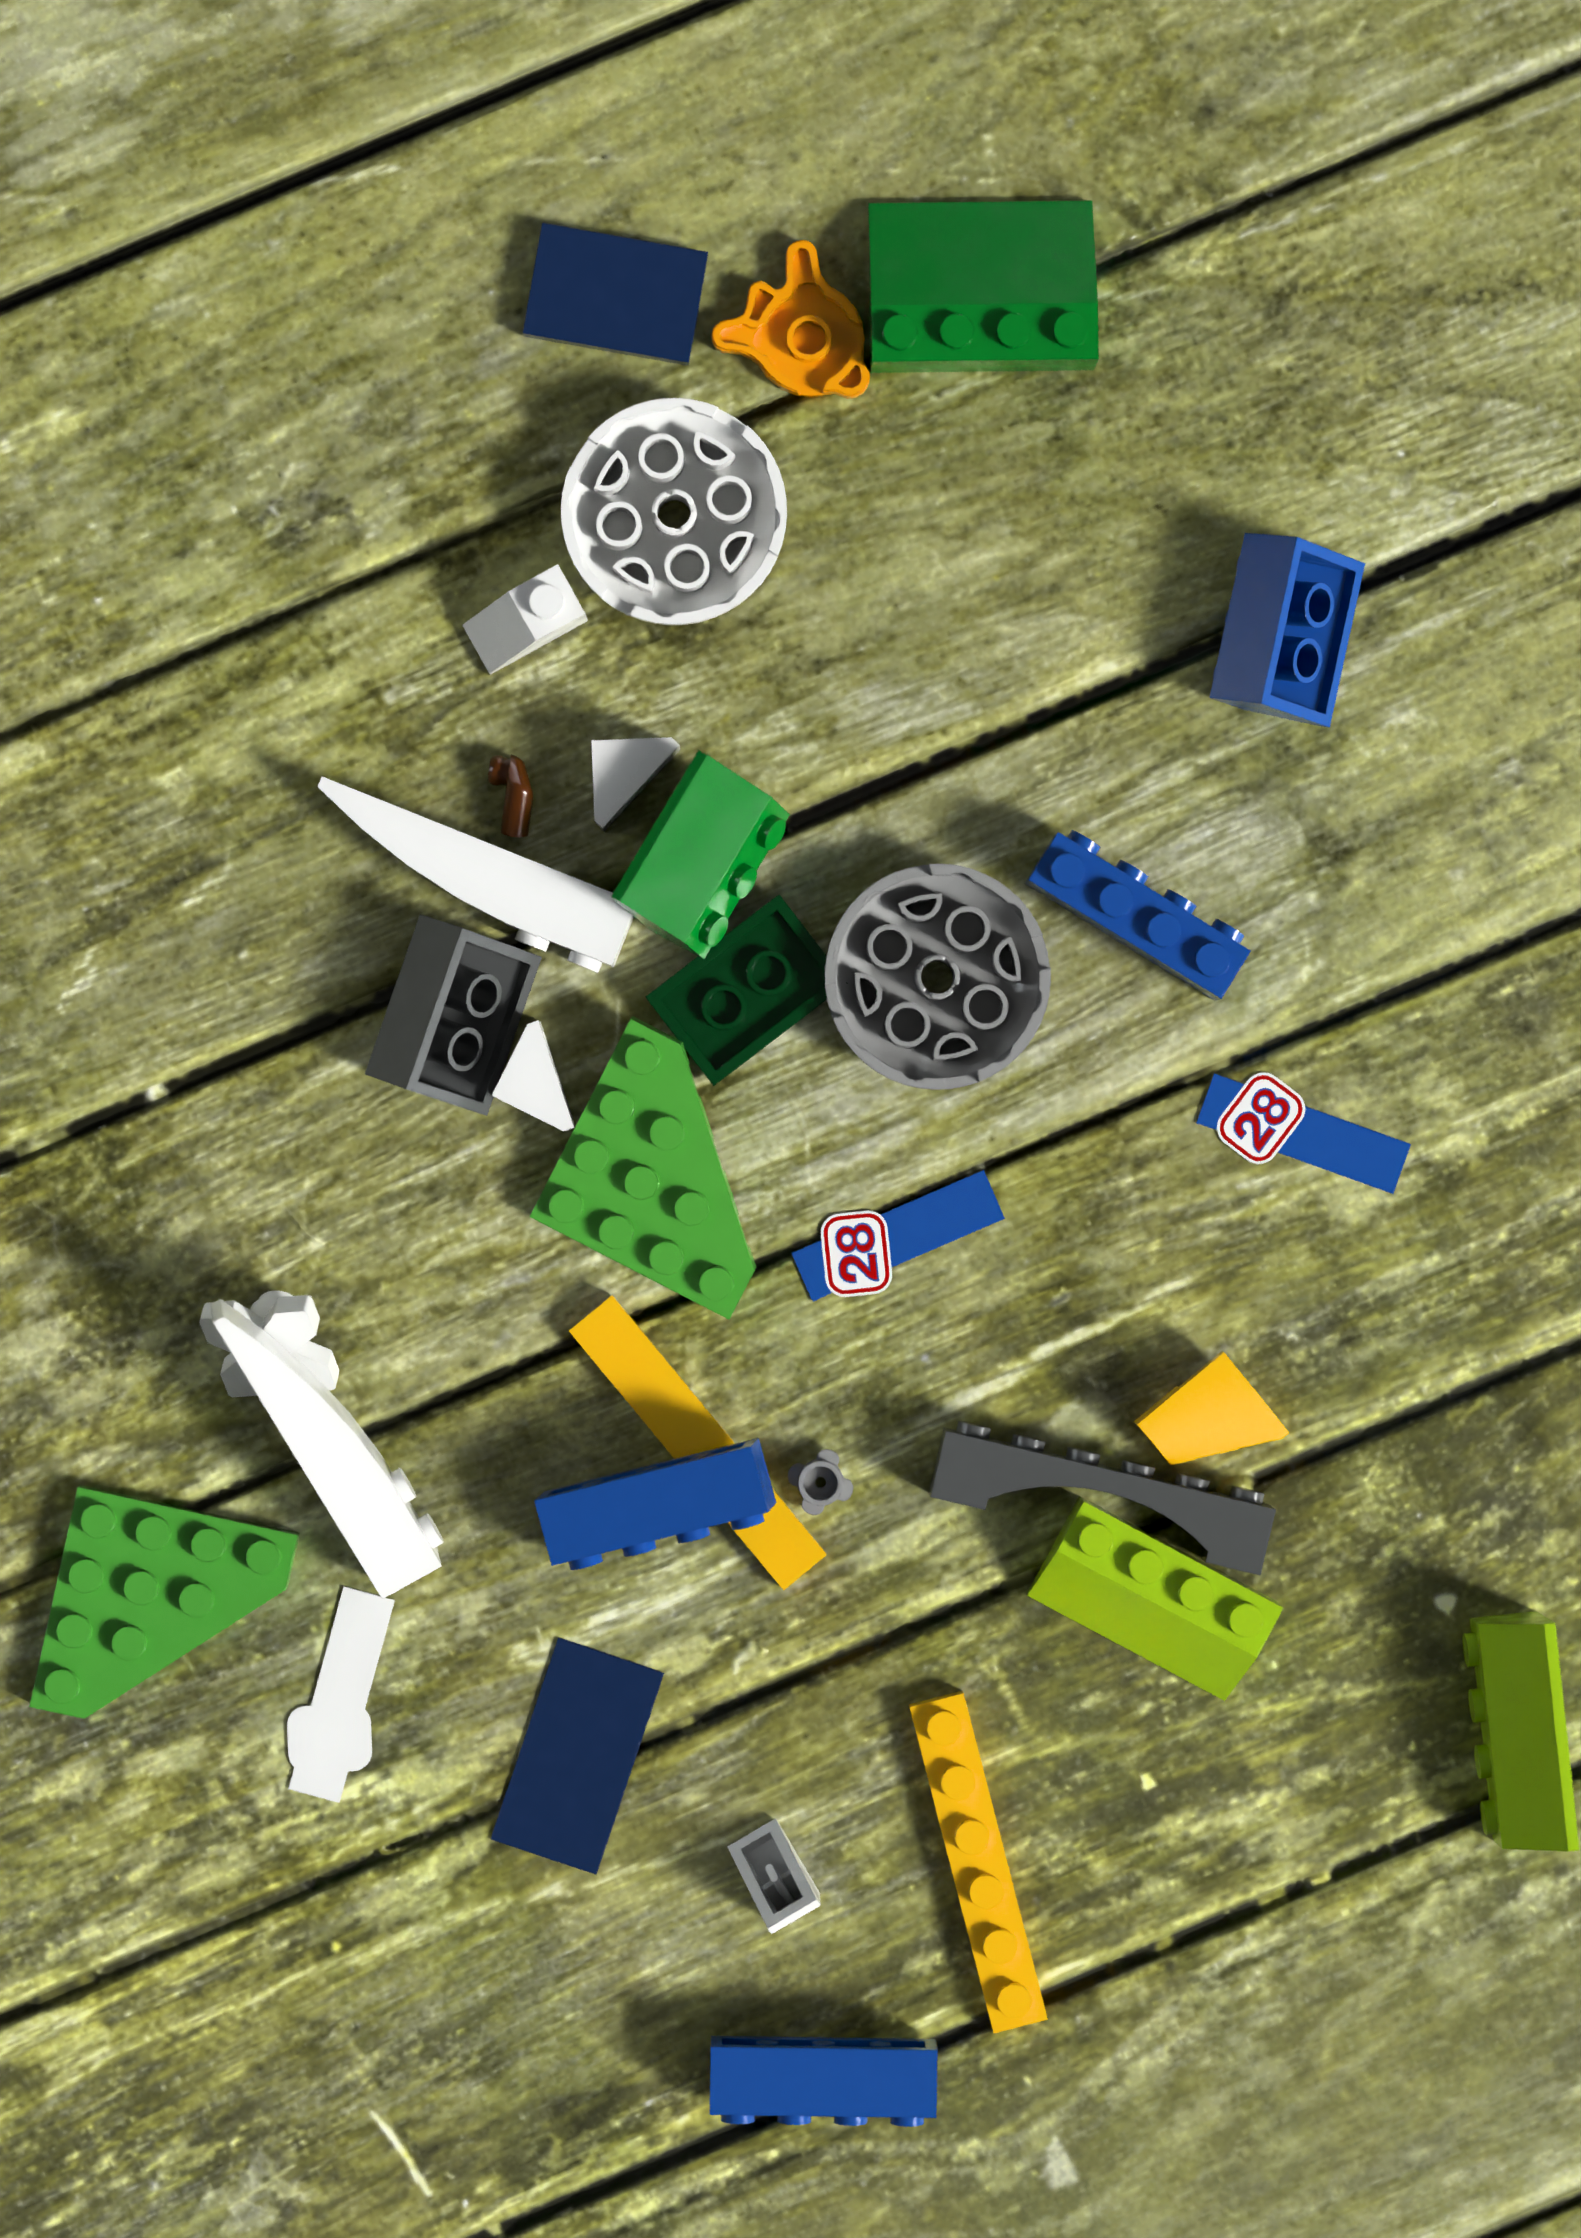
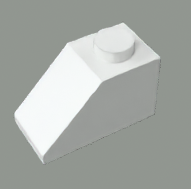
(525, 619)

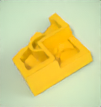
(1210, 1415)

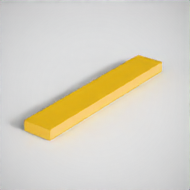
(686, 1428)

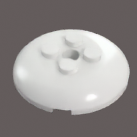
(662, 455)

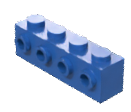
(1137, 916)
(656, 1503)
(823, 2079)

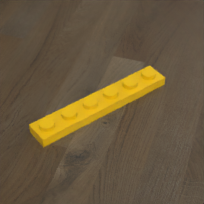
(978, 1862)

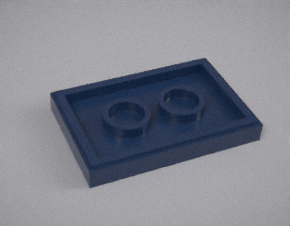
(615, 294)

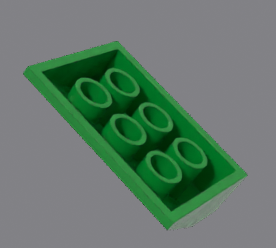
(982, 286)

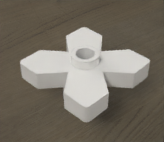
(291, 1323)

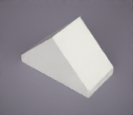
(624, 770)
(533, 1081)
(775, 1876)

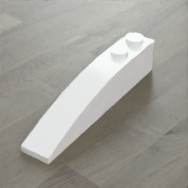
(508, 887)
(338, 1458)

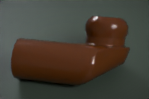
(518, 794)

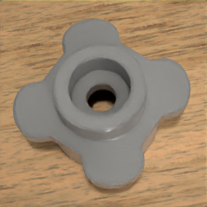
(817, 1497)

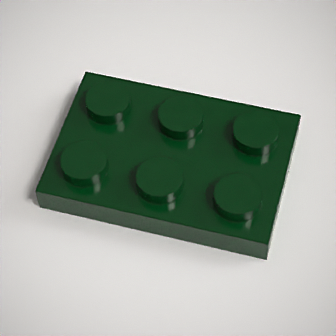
(744, 990)

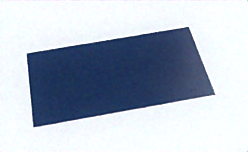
(577, 1756)

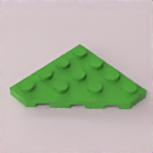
(648, 1177)
(144, 1590)

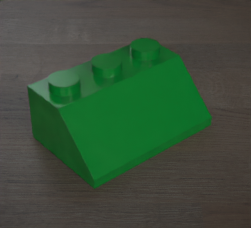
(701, 856)

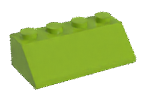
(1154, 1599)
(1521, 1732)

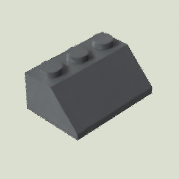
(453, 1015)

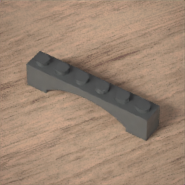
(977, 1468)

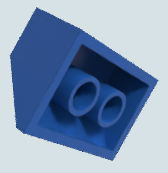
(1287, 629)

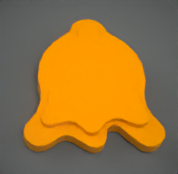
(800, 334)

